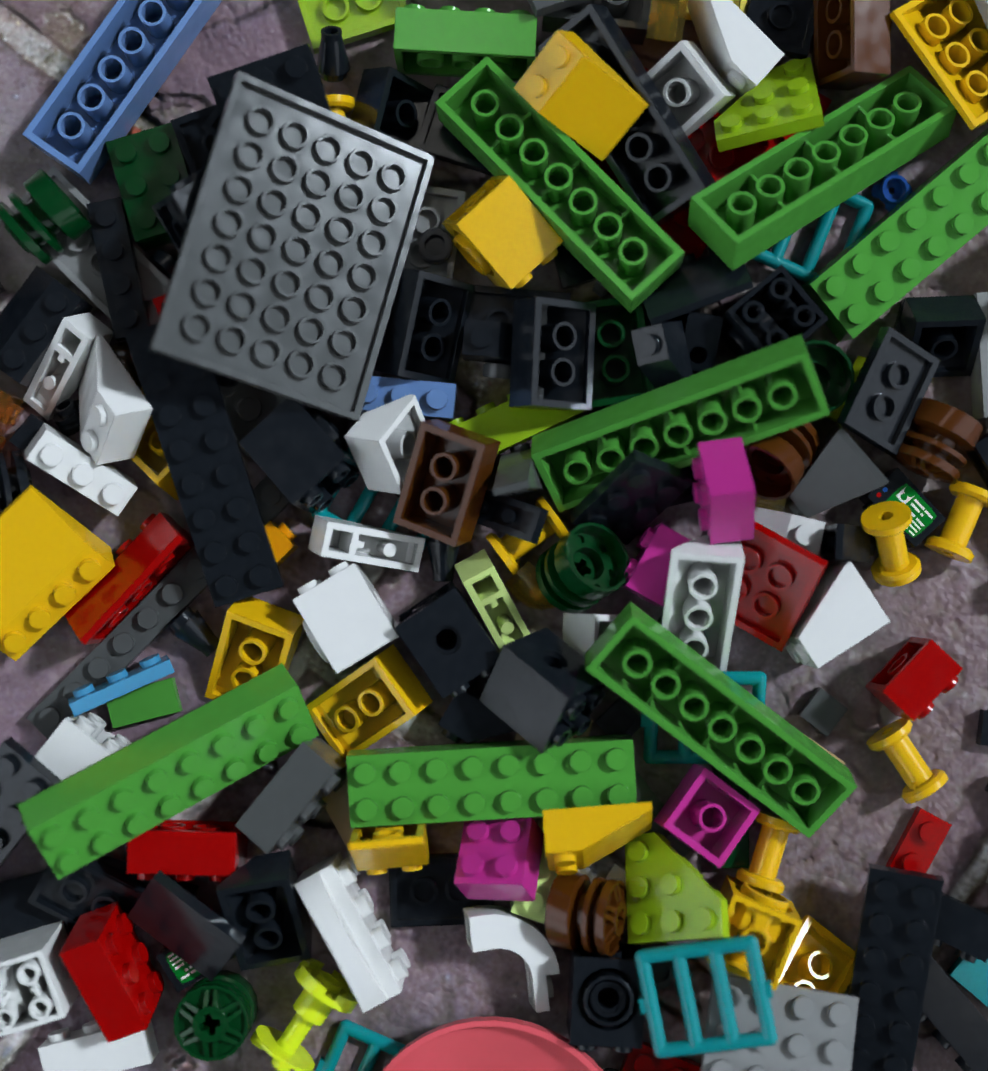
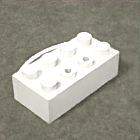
(352, 932)

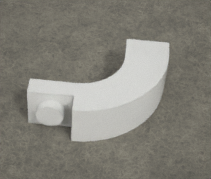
(498, 928)

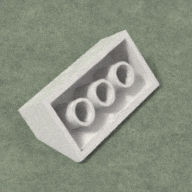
(704, 596)

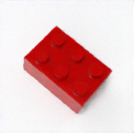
(188, 850)
(112, 971)

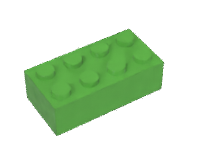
(456, 40)

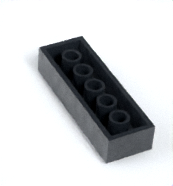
(655, 155)

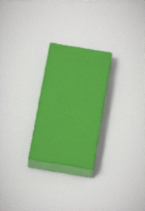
(145, 703)

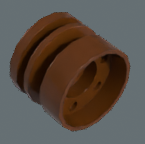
(937, 435)
(781, 459)
(586, 914)

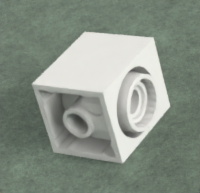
(345, 616)
(79, 744)
(34, 979)

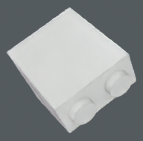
(835, 617)

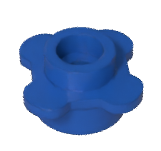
(900, 186)

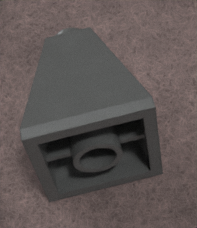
(835, 476)

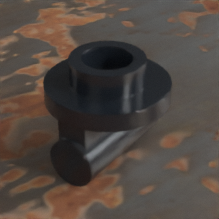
(67, 417)

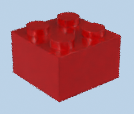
(915, 678)

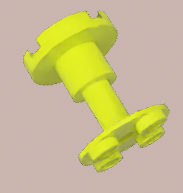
(318, 998)

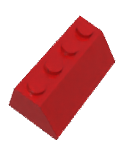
(136, 573)

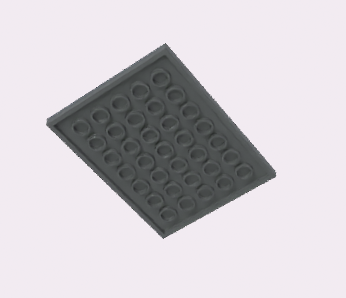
(293, 250)

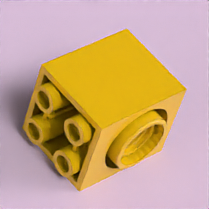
(502, 233)
(766, 917)

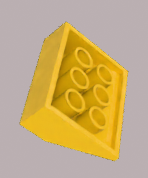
(953, 48)
(44, 568)

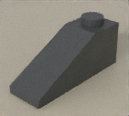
(517, 474)

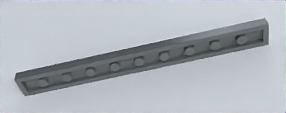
(143, 623)

